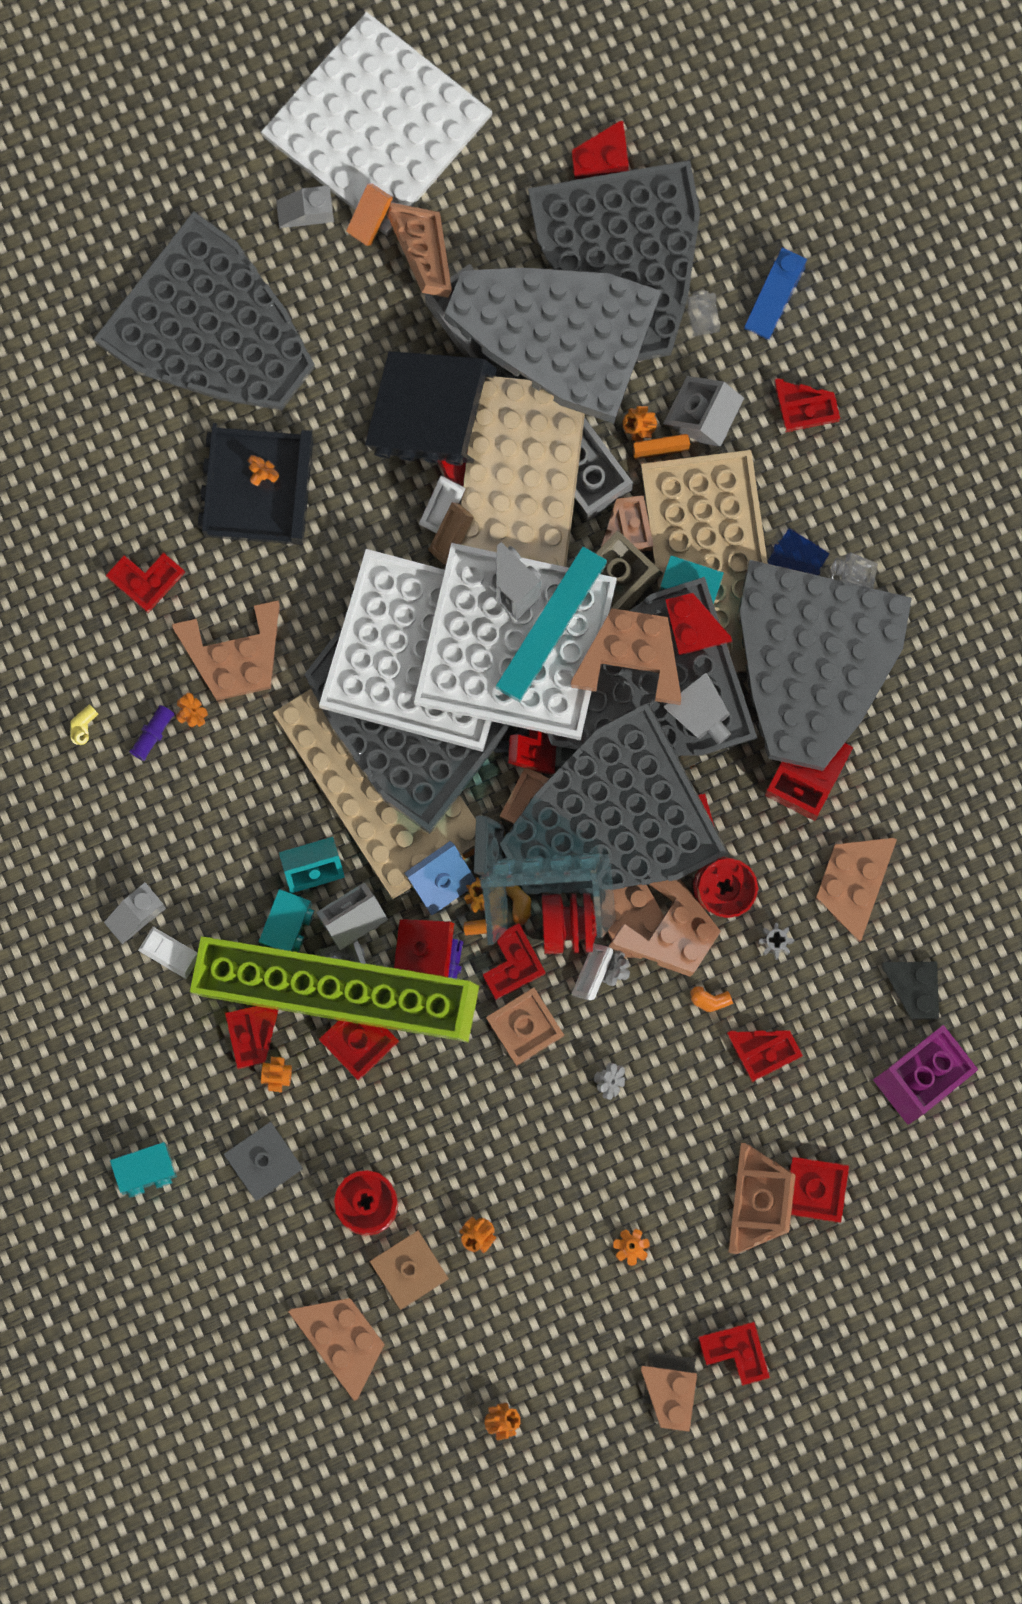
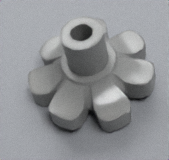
(616, 969)
(609, 1080)

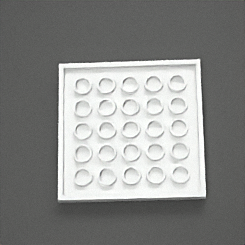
(376, 118)
(478, 638)
(384, 653)

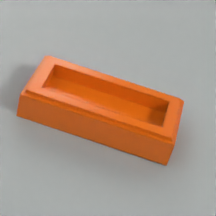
(369, 214)
(661, 446)

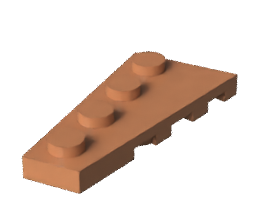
(423, 245)

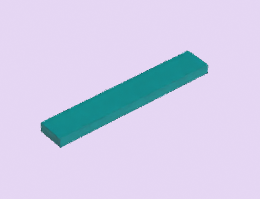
(551, 624)

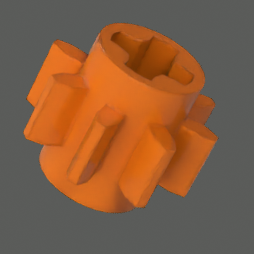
(639, 423)
(476, 896)
(276, 1074)
(477, 1234)
(502, 1421)

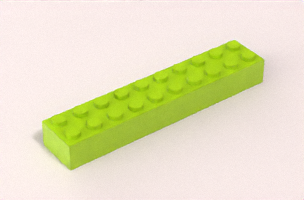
(335, 989)

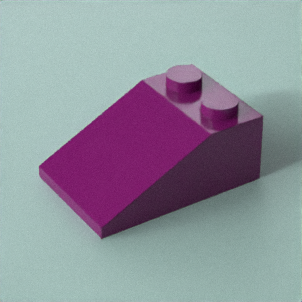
(925, 1075)

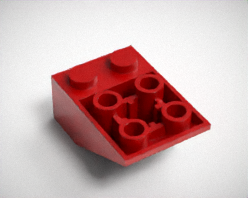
(806, 788)

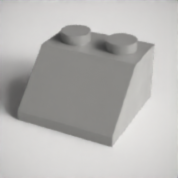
(704, 410)

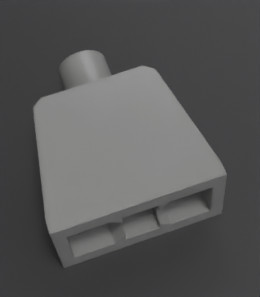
(702, 710)

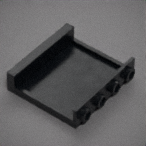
(427, 407)
(251, 512)

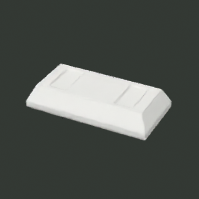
(439, 503)
(169, 952)
(593, 972)

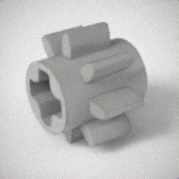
(781, 936)

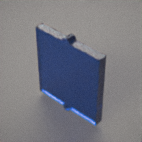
(798, 554)

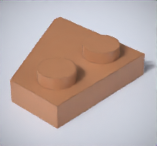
(631, 520)
(671, 1396)

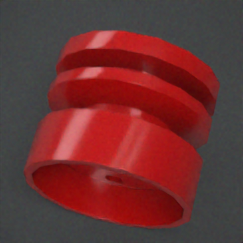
(740, 894)
(567, 923)

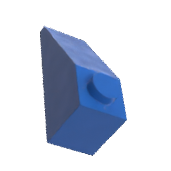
(776, 293)

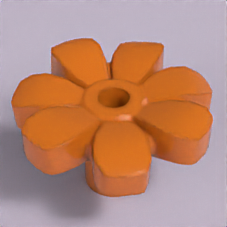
(261, 470)
(190, 711)
(626, 1251)

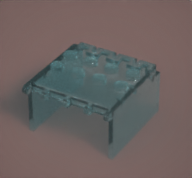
(547, 870)

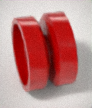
(363, 1186)

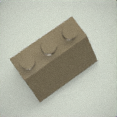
(630, 567)

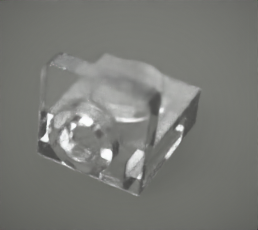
(703, 313)
(854, 570)

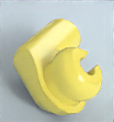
(79, 725)

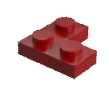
(148, 587)
(533, 752)
(521, 964)
(742, 1345)

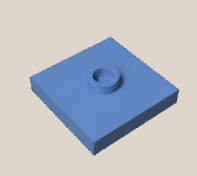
(440, 878)

